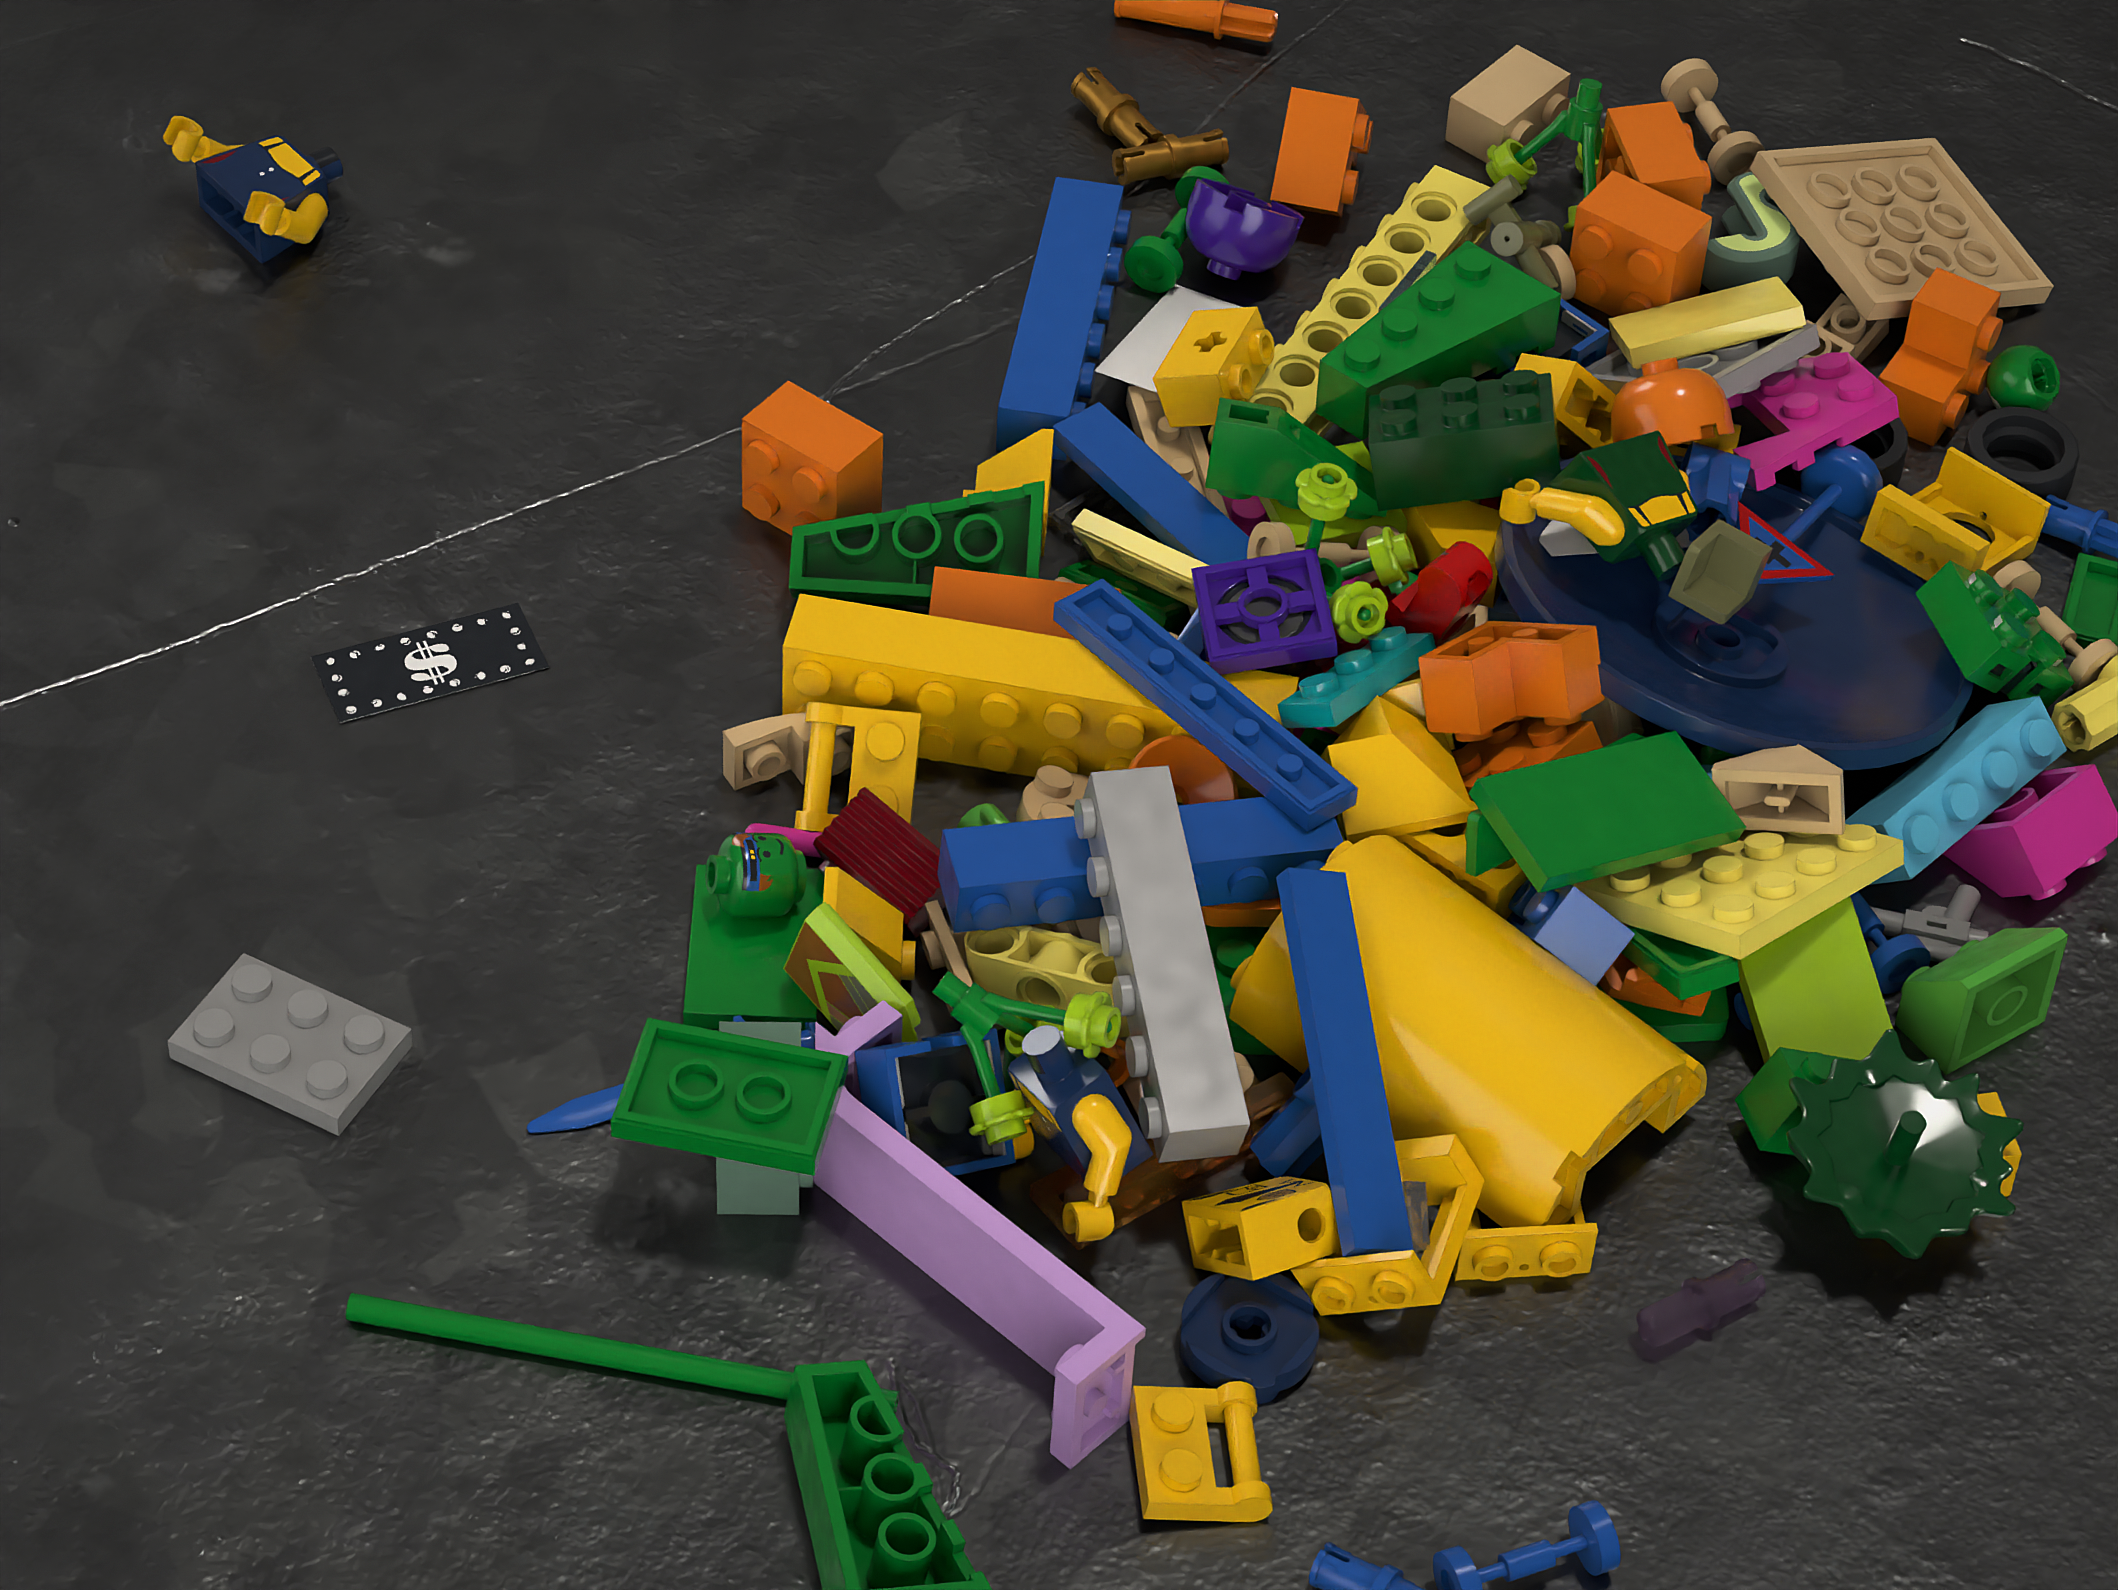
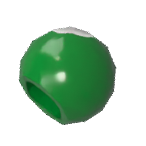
(2023, 378)

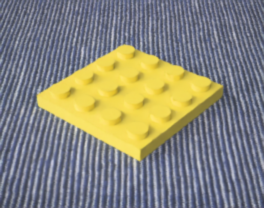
(1748, 889)

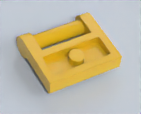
(881, 759)
(1176, 1455)

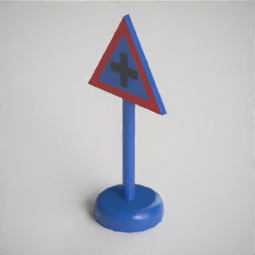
(1837, 479)

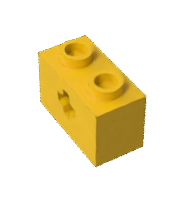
(1211, 359)
(1580, 403)

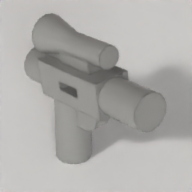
(1938, 927)

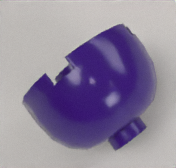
(1239, 228)

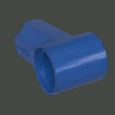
(1715, 485)
(1292, 1135)

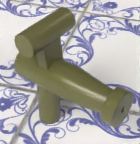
(1512, 234)

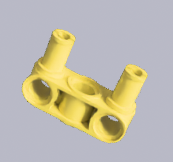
(1039, 965)

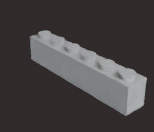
(1162, 965)

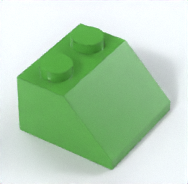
(1981, 994)

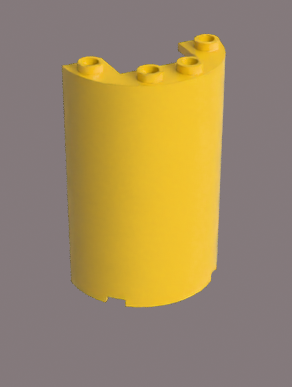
(1480, 1035)

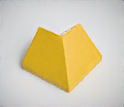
(1401, 775)

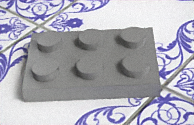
(290, 1044)

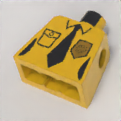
(1262, 1227)

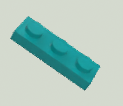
(1355, 679)

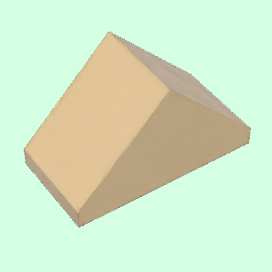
(1784, 790)

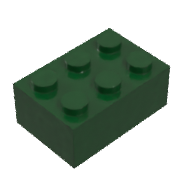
(1462, 439)

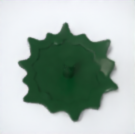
(1901, 1148)

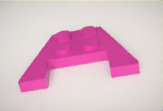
(1809, 408)

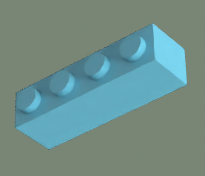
(1962, 781)

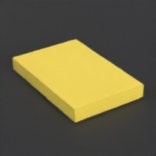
(1707, 322)

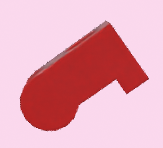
(1443, 593)

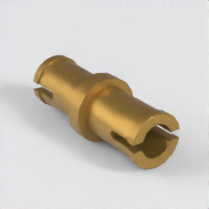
(1115, 111)
(1170, 156)

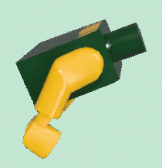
(1620, 497)

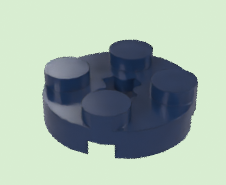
(1269, 1363)

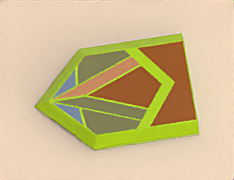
(844, 974)

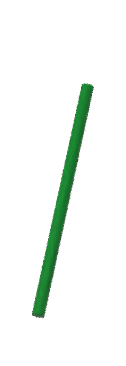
(575, 1347)

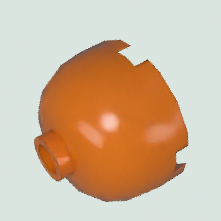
(1671, 400)

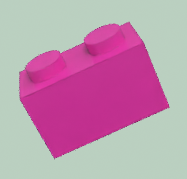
(2041, 834)

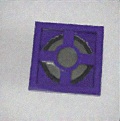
(1264, 613)

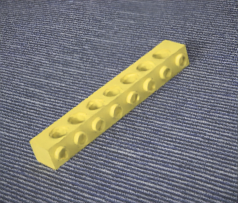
(1426, 220)

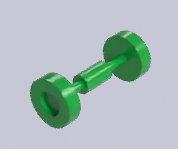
(1154, 260)

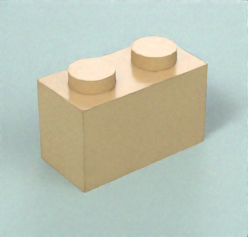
(1505, 101)

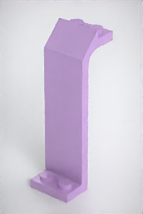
(979, 1254)

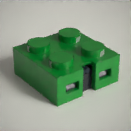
(1995, 634)

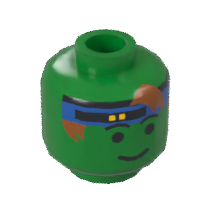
(757, 875)

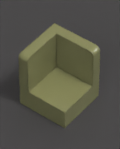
(1720, 572)

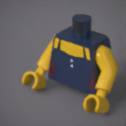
(259, 190)
(1081, 1121)

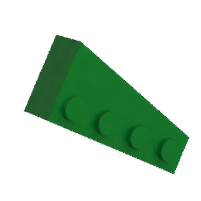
(1450, 324)
(895, 552)
(863, 1491)

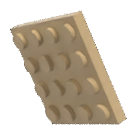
(1891, 217)

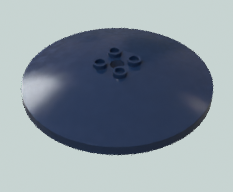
(1809, 664)

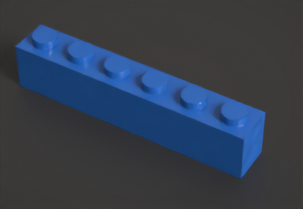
(1063, 310)
(1039, 867)

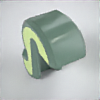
(1759, 242)

